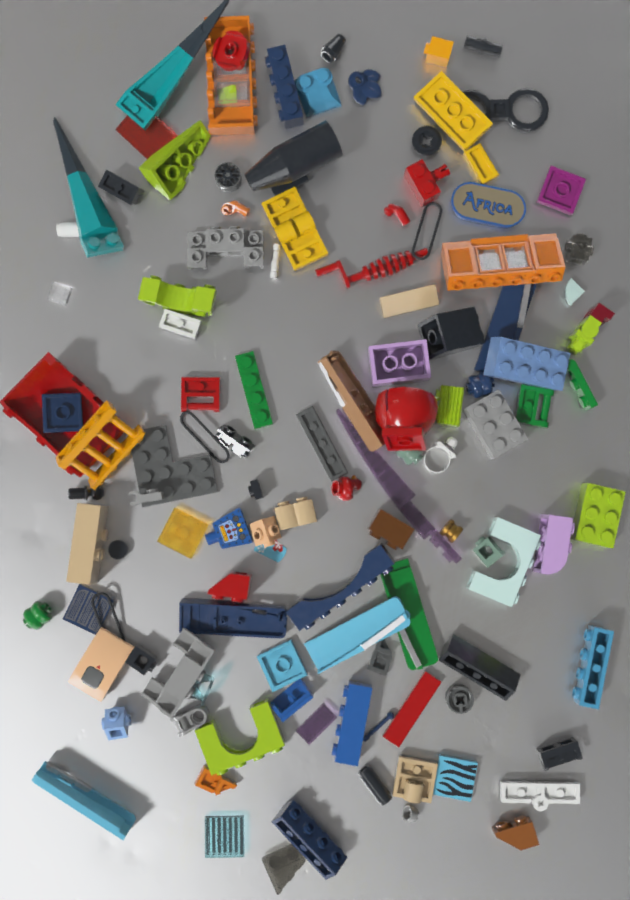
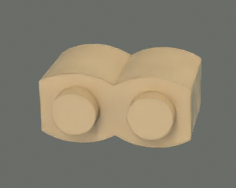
(295, 514)

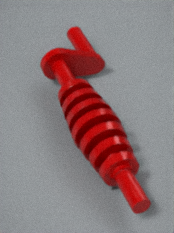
(374, 270)

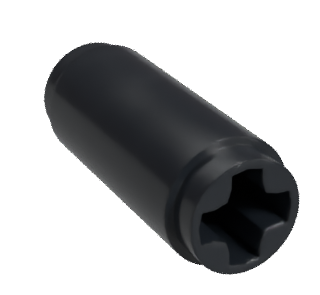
(375, 785)

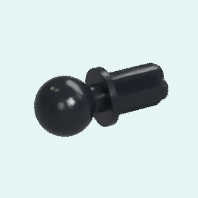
(84, 493)

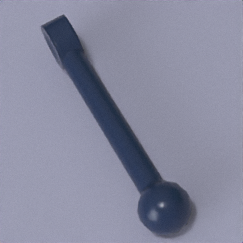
(390, 715)

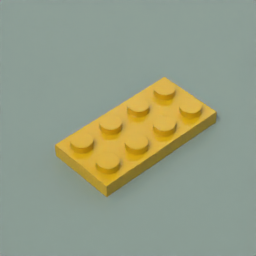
(453, 111)

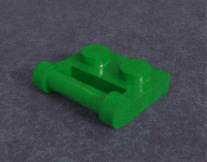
(528, 403)

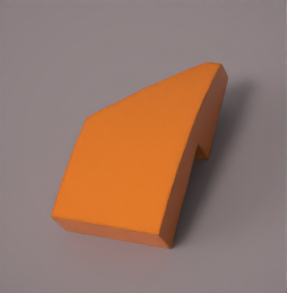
(213, 783)

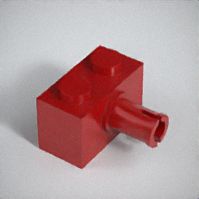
(424, 181)

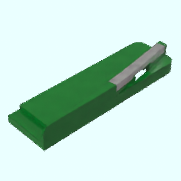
(417, 636)

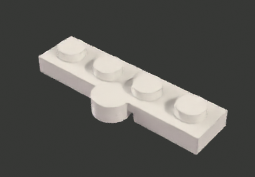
(540, 793)

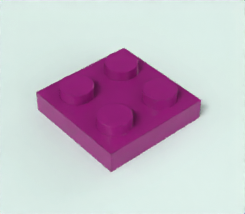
(561, 190)

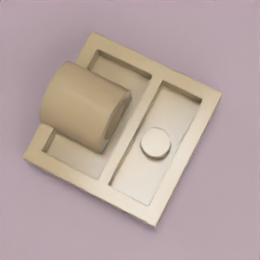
(414, 779)

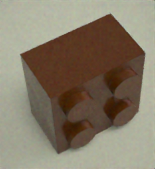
(390, 529)

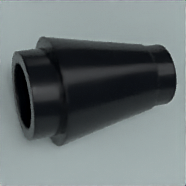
(333, 48)

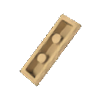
(409, 301)

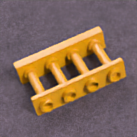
(92, 429)

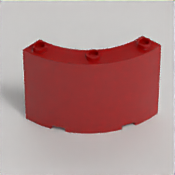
(25, 404)

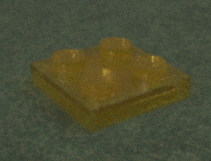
(183, 533)

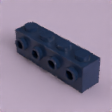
(284, 83)
(309, 839)

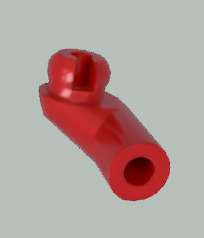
(393, 209)

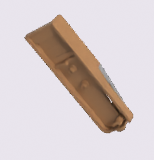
(352, 398)

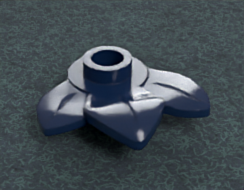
(367, 87)

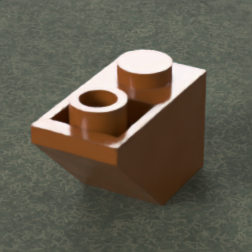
(517, 833)

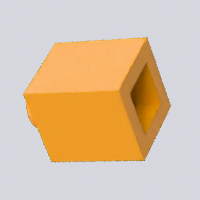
(438, 51)

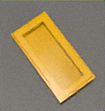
(481, 164)

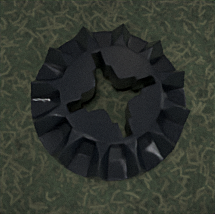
(427, 132)

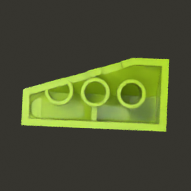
(173, 162)

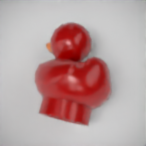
(345, 486)

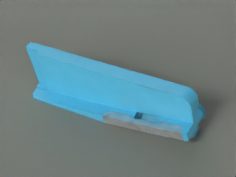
(358, 633)
(85, 800)

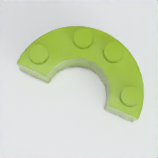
(178, 298)

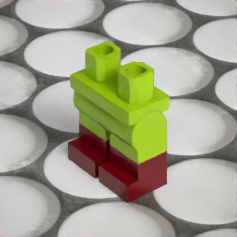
(588, 328)

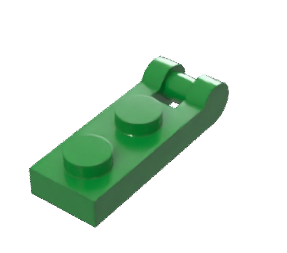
(580, 385)

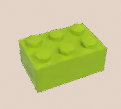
(597, 515)

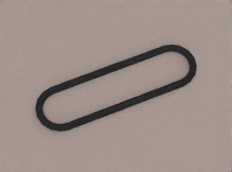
(419, 228)
(227, 452)
(113, 611)

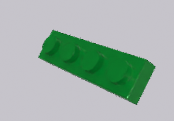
(254, 390)

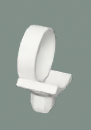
(450, 444)

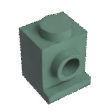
(488, 558)

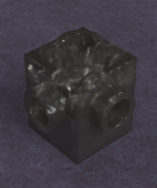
(578, 249)

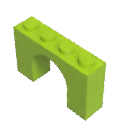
(222, 757)

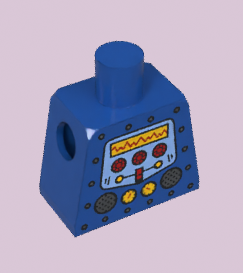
(230, 531)

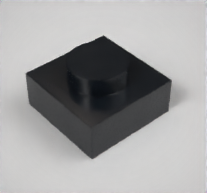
(255, 490)

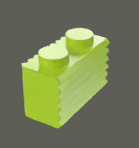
(449, 405)

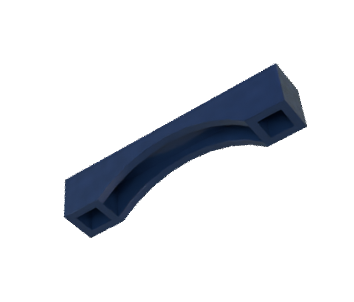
(309, 609)

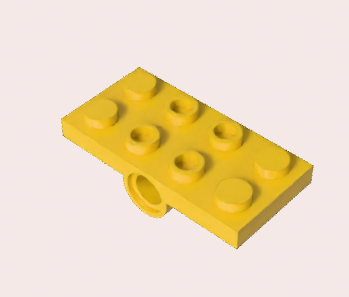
(295, 228)

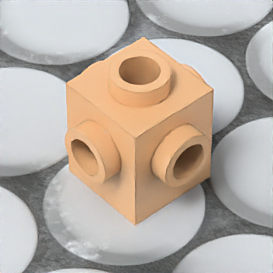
(265, 531)

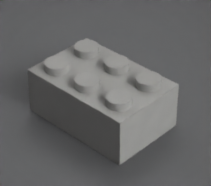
(495, 424)

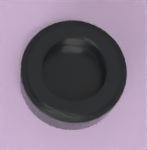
(118, 549)

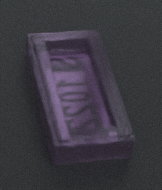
(316, 723)

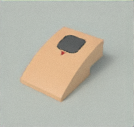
(101, 664)

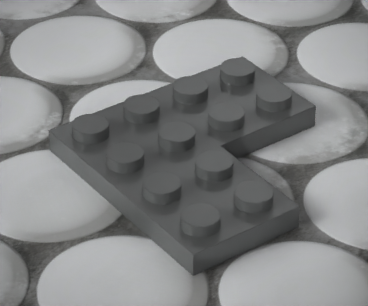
(176, 479)

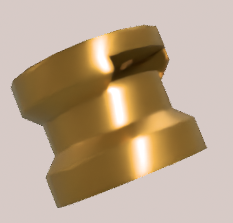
(451, 531)

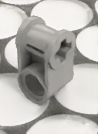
(187, 721)

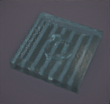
(224, 836)

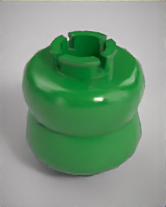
(37, 615)

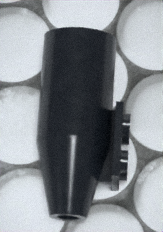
(292, 160)

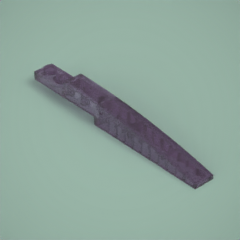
(397, 491)

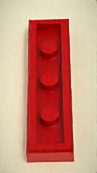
(411, 708)

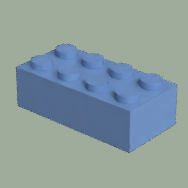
(526, 363)

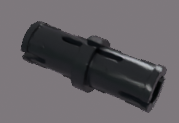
(483, 46)

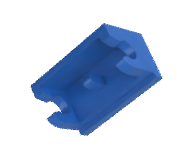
(291, 699)

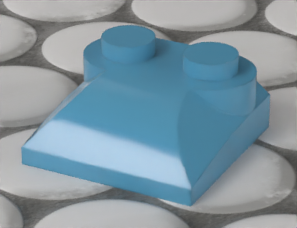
(317, 92)

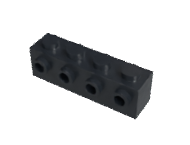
(475, 663)

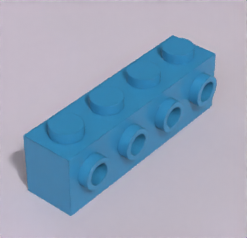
(593, 666)

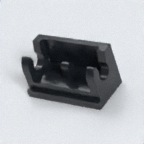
(120, 187)
(559, 753)

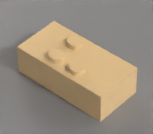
(87, 543)

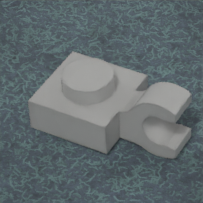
(152, 495)

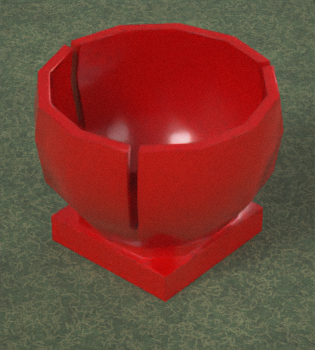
(405, 417)

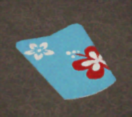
(274, 552)

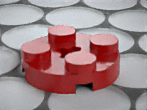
(238, 58)

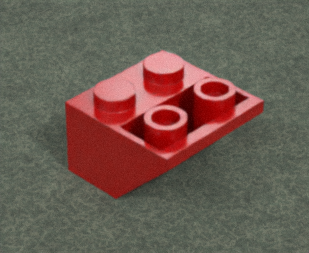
(234, 585)

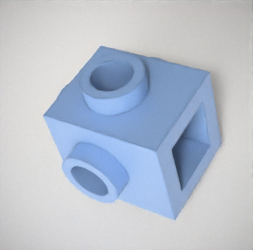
(116, 723)

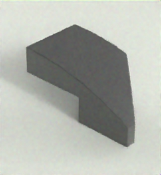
(380, 658)

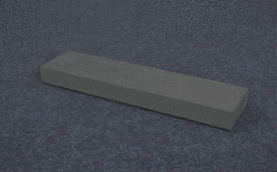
(322, 443)

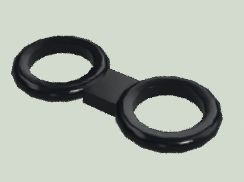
(502, 108)

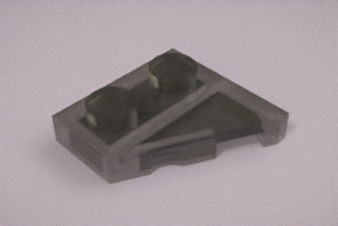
(282, 866)

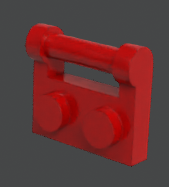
(200, 388)

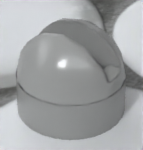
(410, 817)

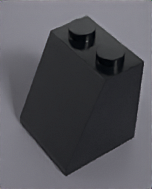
(451, 332)

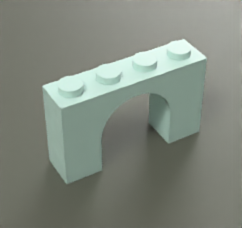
(524, 544)

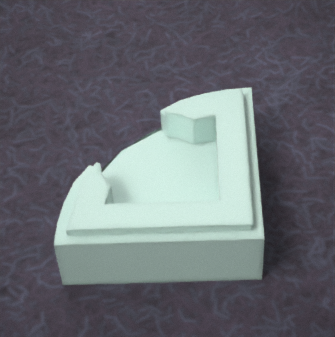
(572, 291)

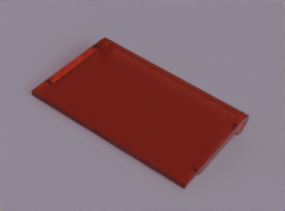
(147, 140)

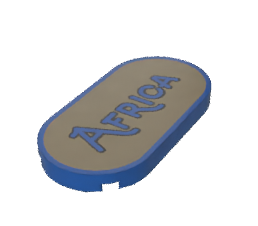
(488, 205)

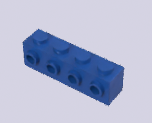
(353, 723)

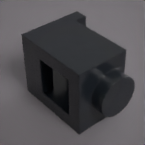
(135, 662)

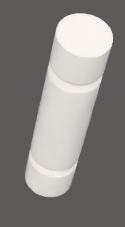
(275, 261)

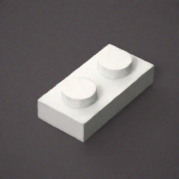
(180, 324)

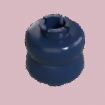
(479, 385)

